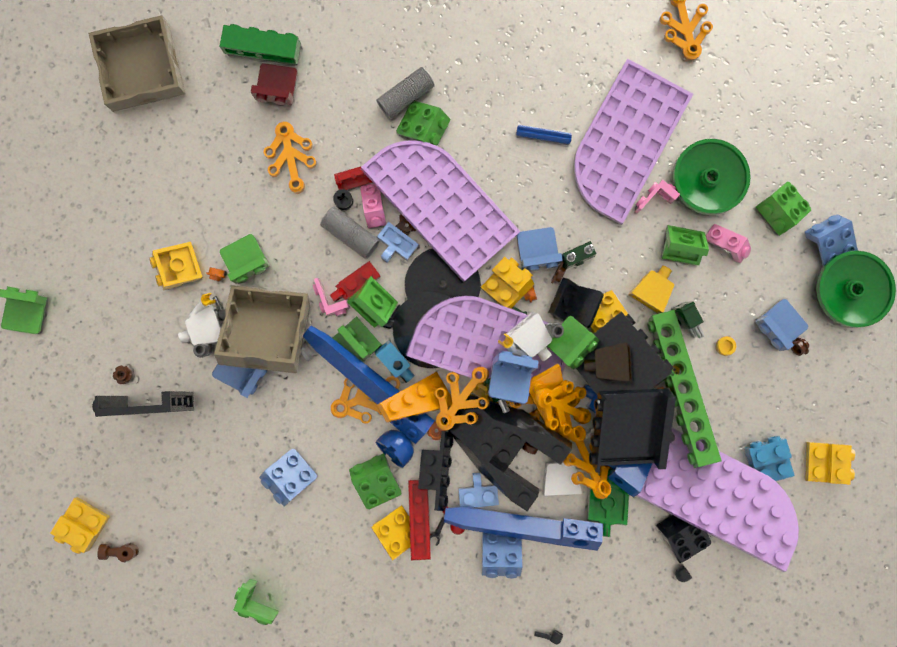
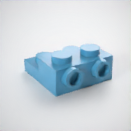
(771, 458)

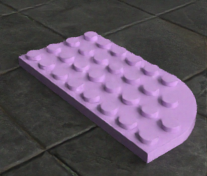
(627, 139)
(441, 204)
(465, 335)
(727, 503)

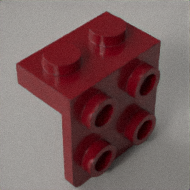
(275, 84)

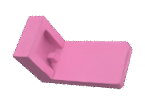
(665, 190)
(372, 206)
(730, 241)
(337, 308)

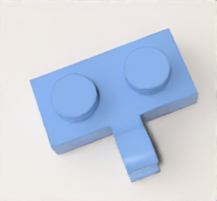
(396, 242)
(478, 495)

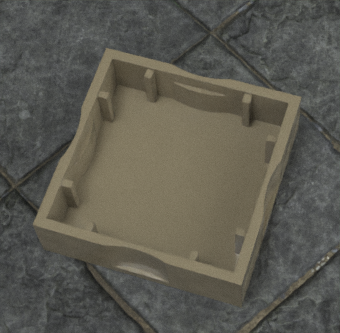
(137, 63)
(263, 329)

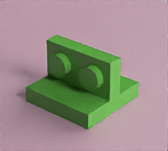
(685, 245)
(373, 303)
(357, 339)

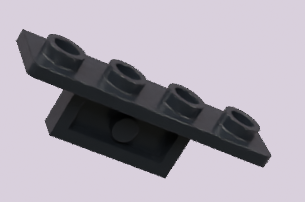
(435, 470)

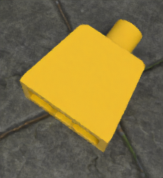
(654, 290)

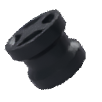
(346, 202)

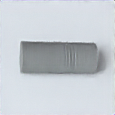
(401, 97)
(349, 232)

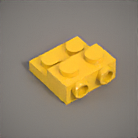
(175, 265)
(508, 283)
(829, 463)
(79, 526)

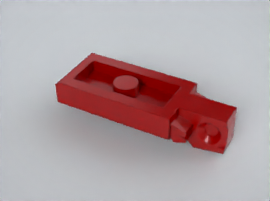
(354, 282)

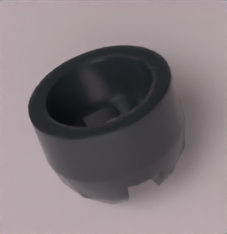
(682, 574)

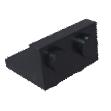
(576, 302)
(683, 537)

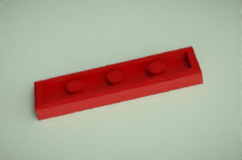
(419, 522)

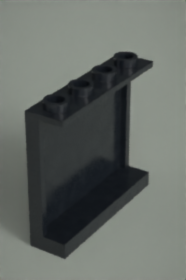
(646, 365)
(118, 405)
(632, 427)

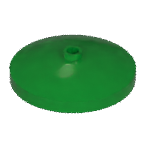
(727, 174)
(871, 285)

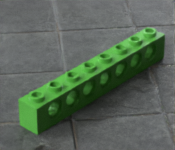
(710, 453)

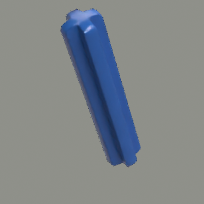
(544, 134)

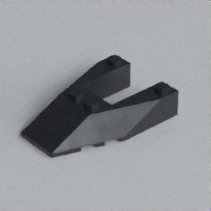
(498, 439)

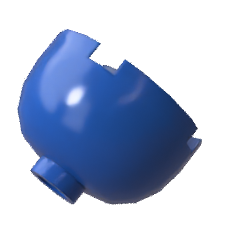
(396, 446)

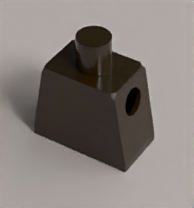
(611, 363)

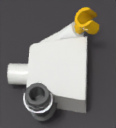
(202, 327)
(532, 337)

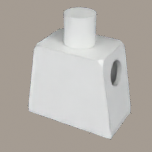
(558, 480)

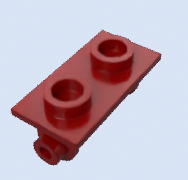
(351, 179)

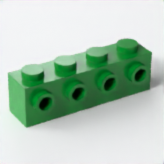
(260, 44)

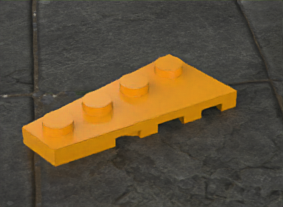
(548, 379)
(414, 400)

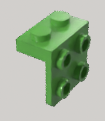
(423, 123)
(784, 208)
(244, 259)
(22, 310)
(574, 343)
(374, 481)
(248, 608)

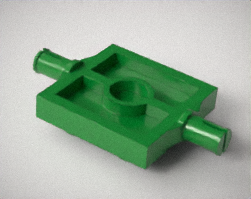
(609, 510)

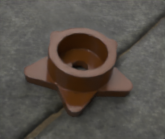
(401, 225)
(559, 273)

